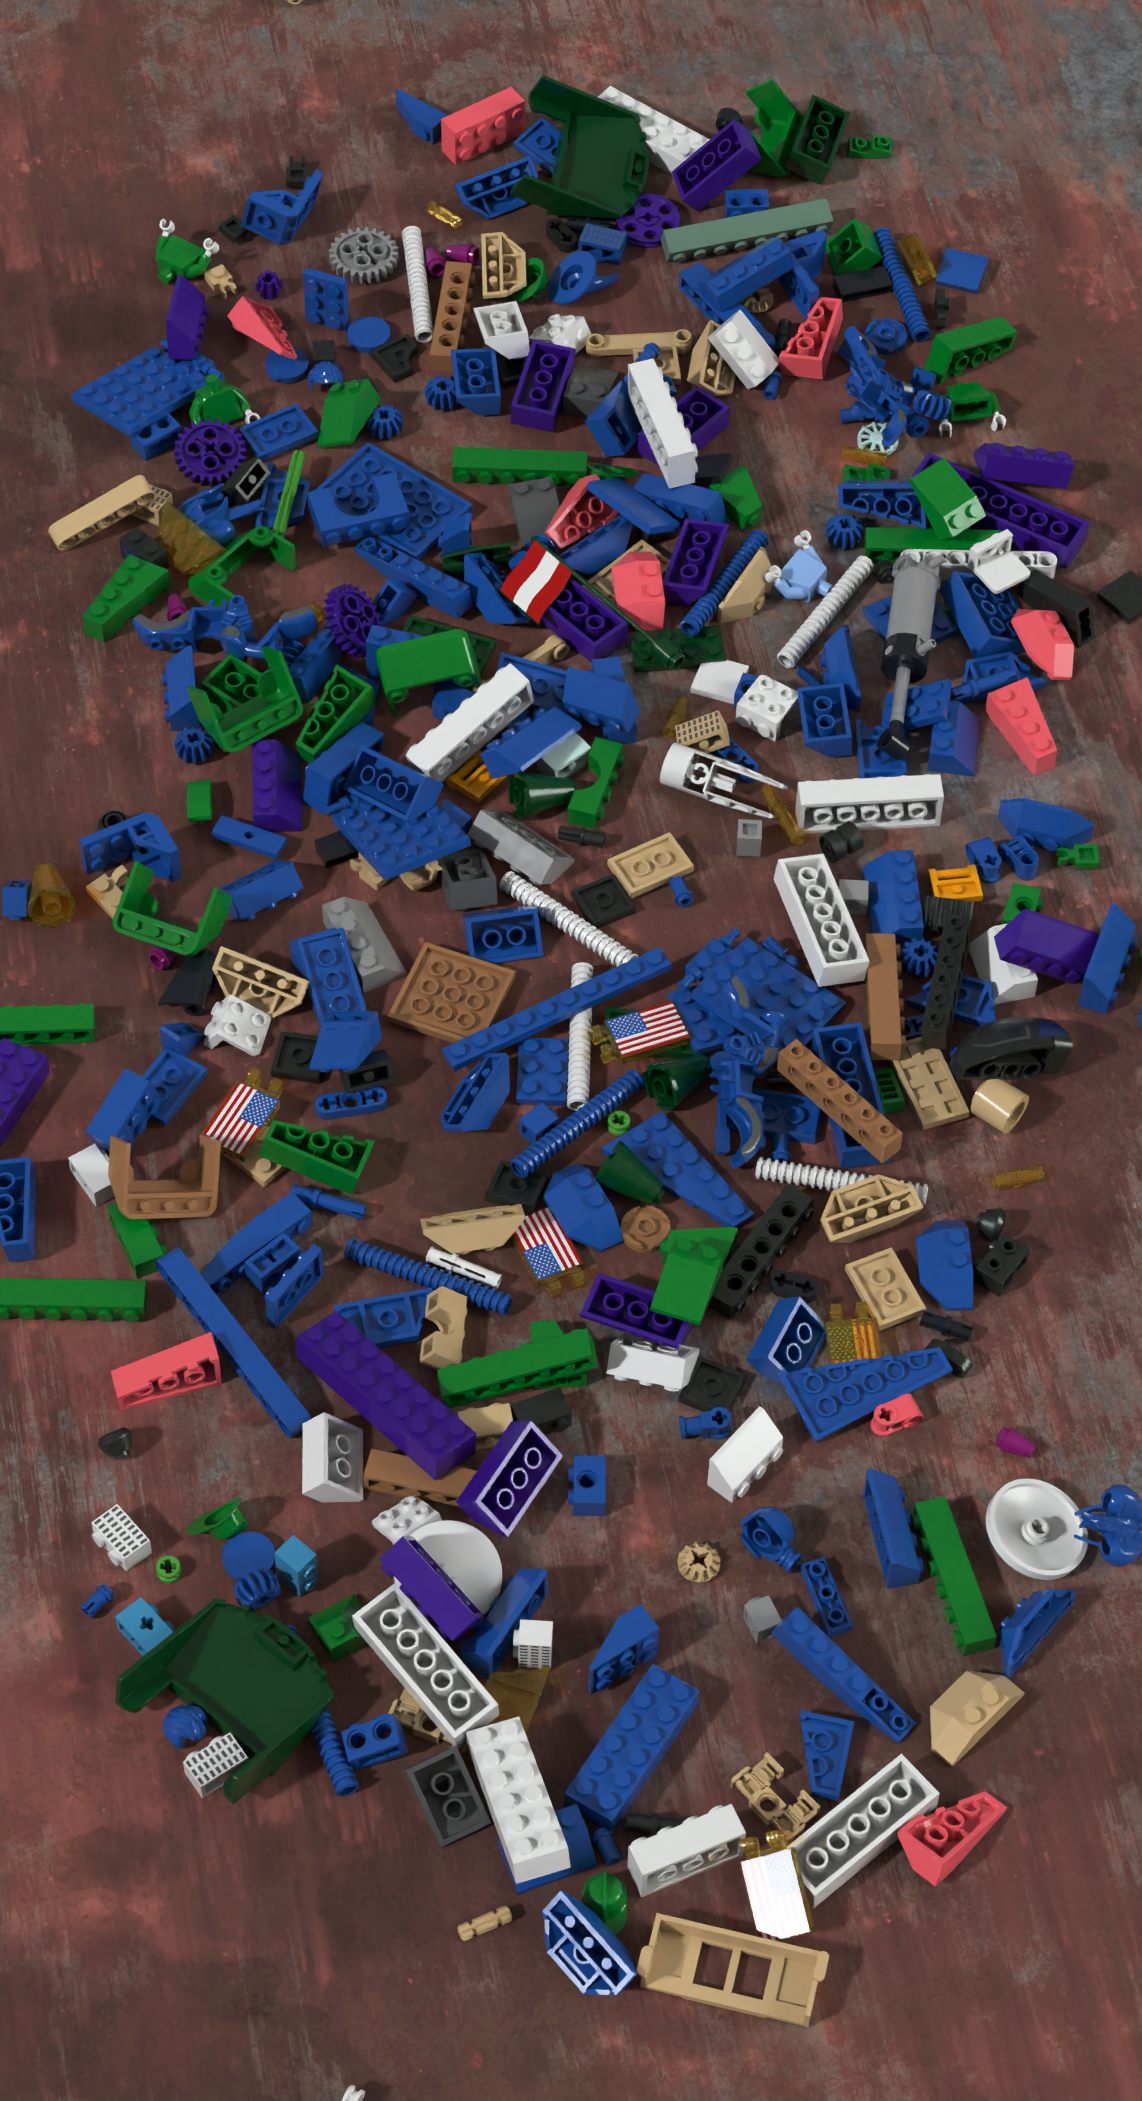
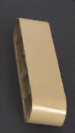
(101, 513)

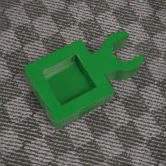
(1083, 856)

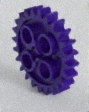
(195, 464)
(351, 618)

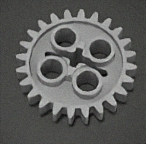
(363, 255)

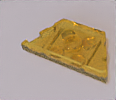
(185, 541)
(517, 1693)

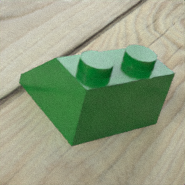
(853, 248)

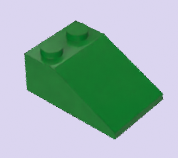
(346, 412)
(946, 499)
(231, 683)
(688, 1280)

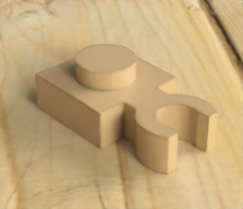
(220, 279)
(367, 873)

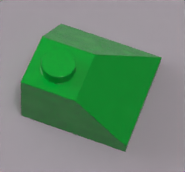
(336, 1628)

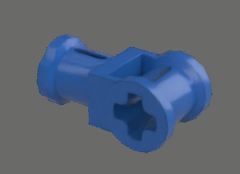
(707, 1424)

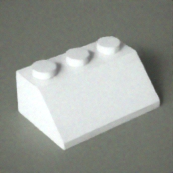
(504, 329)
(744, 350)
(1008, 980)
(651, 1362)
(745, 1456)
(332, 1460)

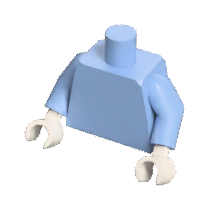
(802, 575)

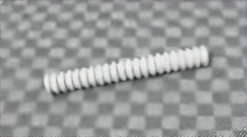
(418, 284)
(825, 612)
(565, 919)
(579, 1045)
(816, 1177)

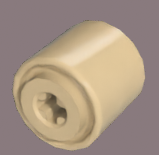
(999, 1104)

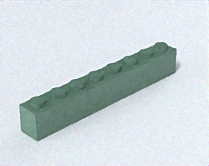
(745, 230)

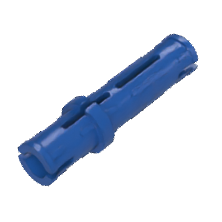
(973, 688)
(317, 1198)

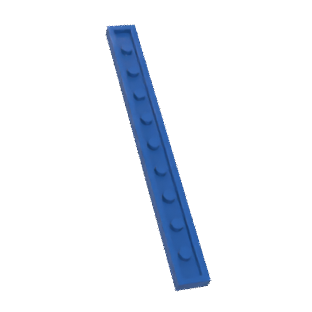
(556, 1009)

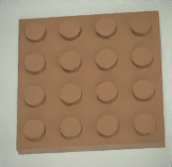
(450, 994)

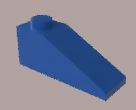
(421, 117)

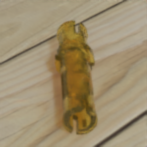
(778, 807)

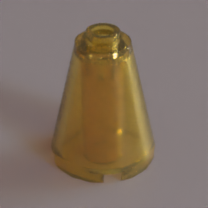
(50, 898)

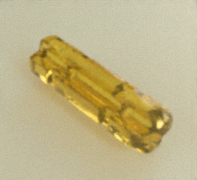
(444, 214)

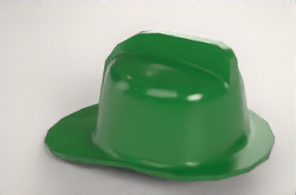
(536, 280)
(610, 472)
(221, 1522)
(608, 1899)

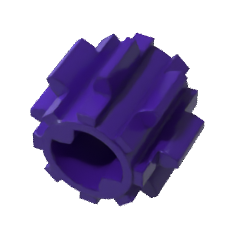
(268, 285)

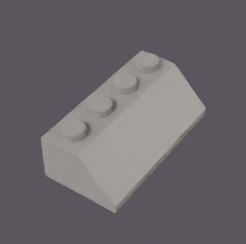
(519, 846)
(369, 947)

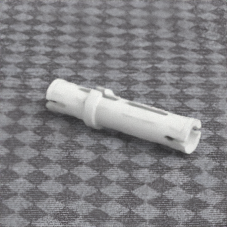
(436, 1257)

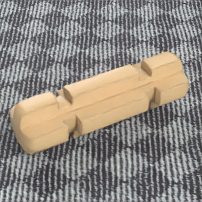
(484, 1923)

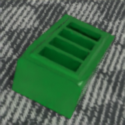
(894, 1104)

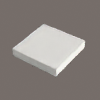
(718, 680)

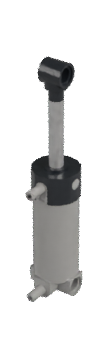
(908, 640)

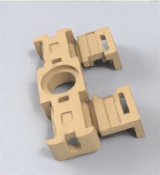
(410, 1718)
(757, 1789)

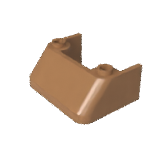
(185, 1197)

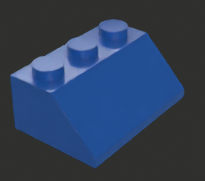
(477, 380)
(178, 676)
(600, 700)
(825, 719)
(955, 742)
(262, 889)
(503, 934)
(788, 1339)
(579, 1849)

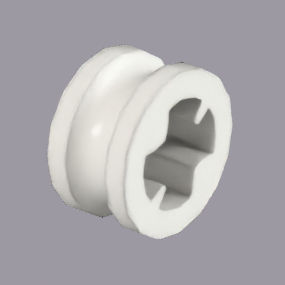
(353, 2095)

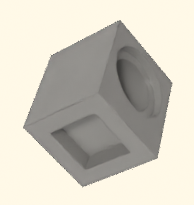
(749, 837)
(854, 895)
(761, 1618)

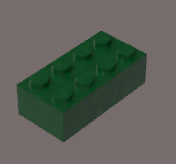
(816, 139)

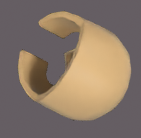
(421, 876)

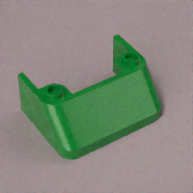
(779, 123)
(208, 580)
(426, 662)
(258, 717)
(138, 920)

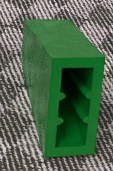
(740, 498)
(722, 1238)
(540, 1331)

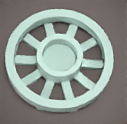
(875, 438)

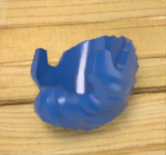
(325, 373)
(184, 1723)

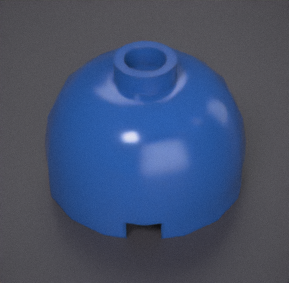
(767, 1532)

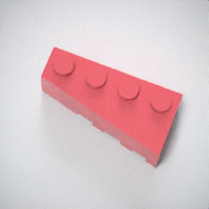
(1023, 725)
(168, 1373)

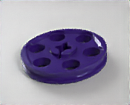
(650, 213)

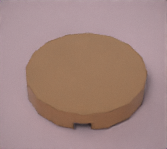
(645, 1228)

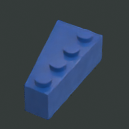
(885, 499)

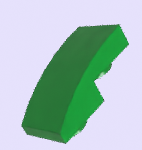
(874, 148)
(199, 801)

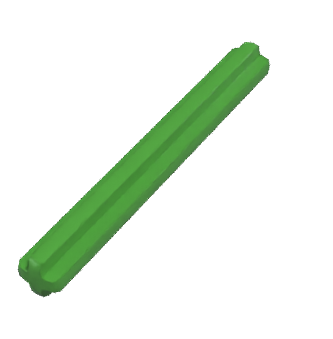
(288, 493)

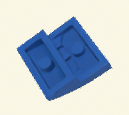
(961, 270)

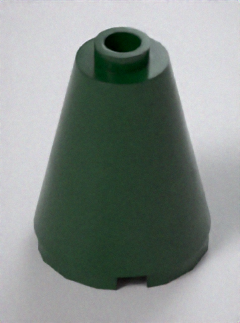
(538, 793)
(676, 1079)
(629, 1176)

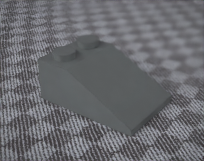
(587, 389)
(532, 507)
(467, 880)
(446, 1795)

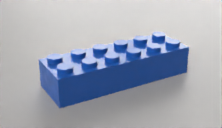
(847, 1054)
(632, 1748)

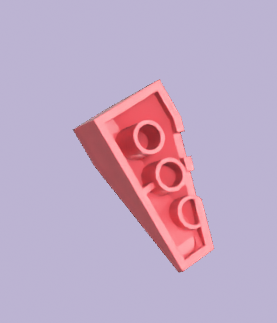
(262, 325)
(579, 514)
(944, 1838)

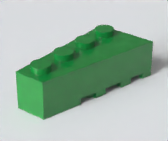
(969, 347)
(124, 596)
(339, 710)
(316, 1154)

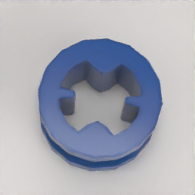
(789, 1559)

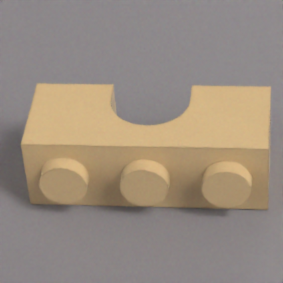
(448, 1312)

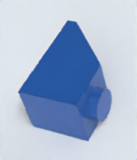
(456, 534)
(393, 600)
(15, 899)

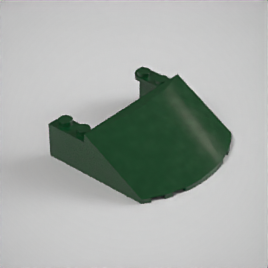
(598, 155)
(247, 1679)

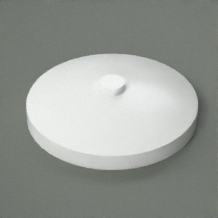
(1035, 1529)
(465, 1557)

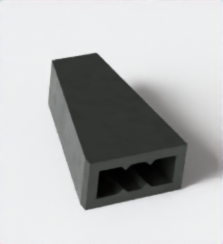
(1073, 609)

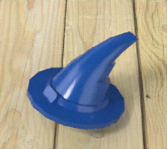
(576, 278)

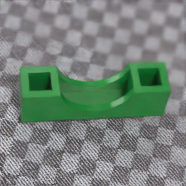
(587, 804)

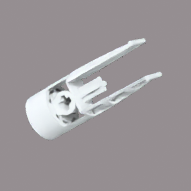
(682, 766)

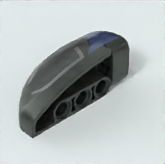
(1012, 1050)

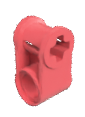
(895, 1415)

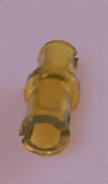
(863, 455)
(676, 716)
(1017, 1177)

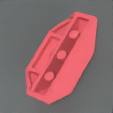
(640, 589)
(1045, 641)

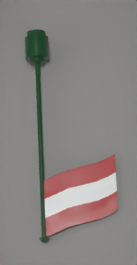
(541, 580)

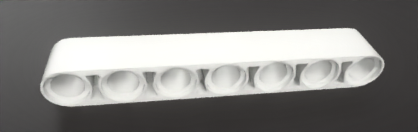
(958, 560)

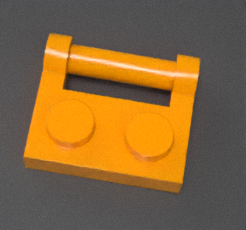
(478, 784)
(961, 889)

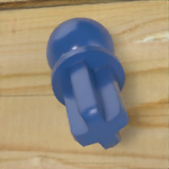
(778, 950)

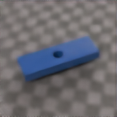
(249, 837)
(829, 1609)

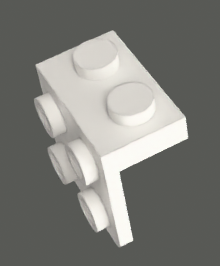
(564, 331)
(996, 562)
(765, 706)
(238, 1025)
(405, 1518)

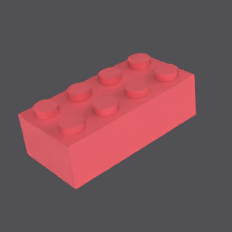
(483, 125)

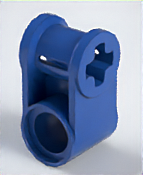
(1020, 857)
(986, 859)

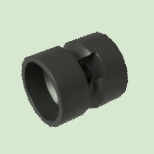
(840, 841)

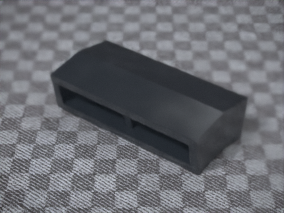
(862, 284)
(335, 849)

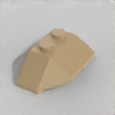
(502, 266)
(709, 368)
(748, 591)
(258, 982)
(868, 1208)
(474, 1228)
(969, 1712)

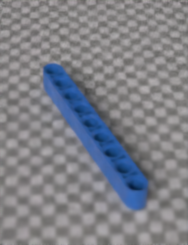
(233, 1342)

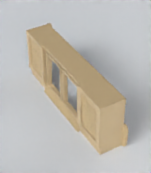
(673, 1956)

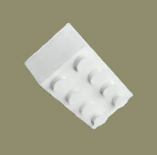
(685, 1849)

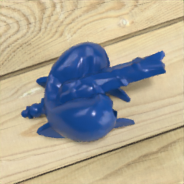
(211, 514)
(1119, 1526)

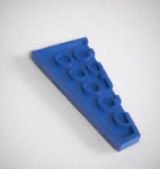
(684, 1170)
(849, 1391)

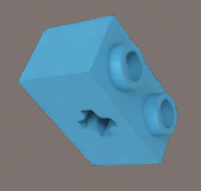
(297, 1566)
(143, 1626)

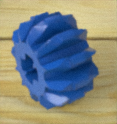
(441, 393)
(932, 405)
(385, 422)
(844, 531)
(194, 745)
(919, 957)
(257, 1589)

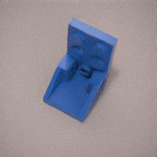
(272, 219)
(808, 259)
(130, 840)

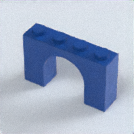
(339, 527)
(383, 636)

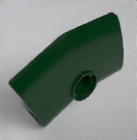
(497, 553)

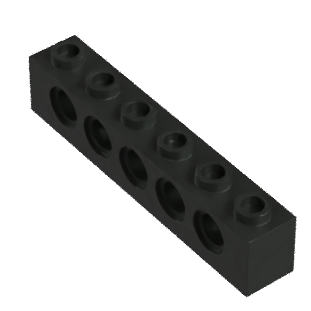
(946, 982)
(789, 1202)

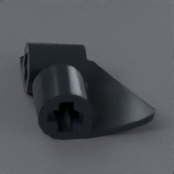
(192, 983)

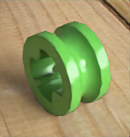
(617, 1129)
(176, 1570)

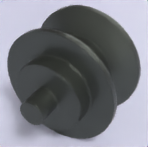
(883, 571)

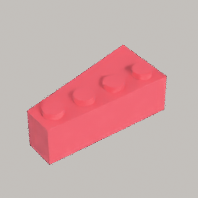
(813, 344)

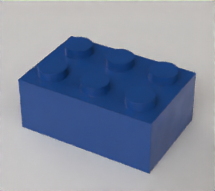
(124, 1111)

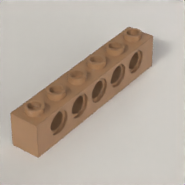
(451, 314)
(839, 1101)

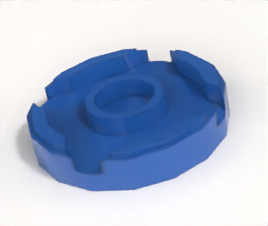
(368, 333)
(887, 336)
(287, 369)
(247, 1552)

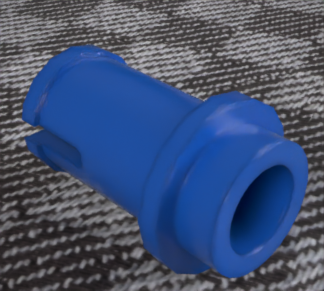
(651, 351)
(772, 384)
(846, 416)
(683, 896)
(780, 1147)
(97, 1600)
(606, 1845)

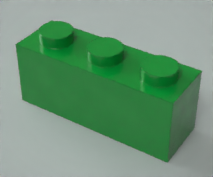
(137, 1241)

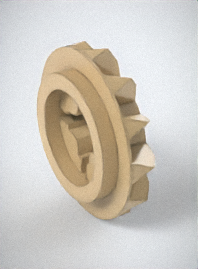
(765, 301)
(698, 1572)

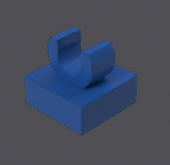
(922, 379)

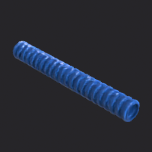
(902, 286)
(717, 591)
(577, 1123)
(426, 1276)
(333, 1752)

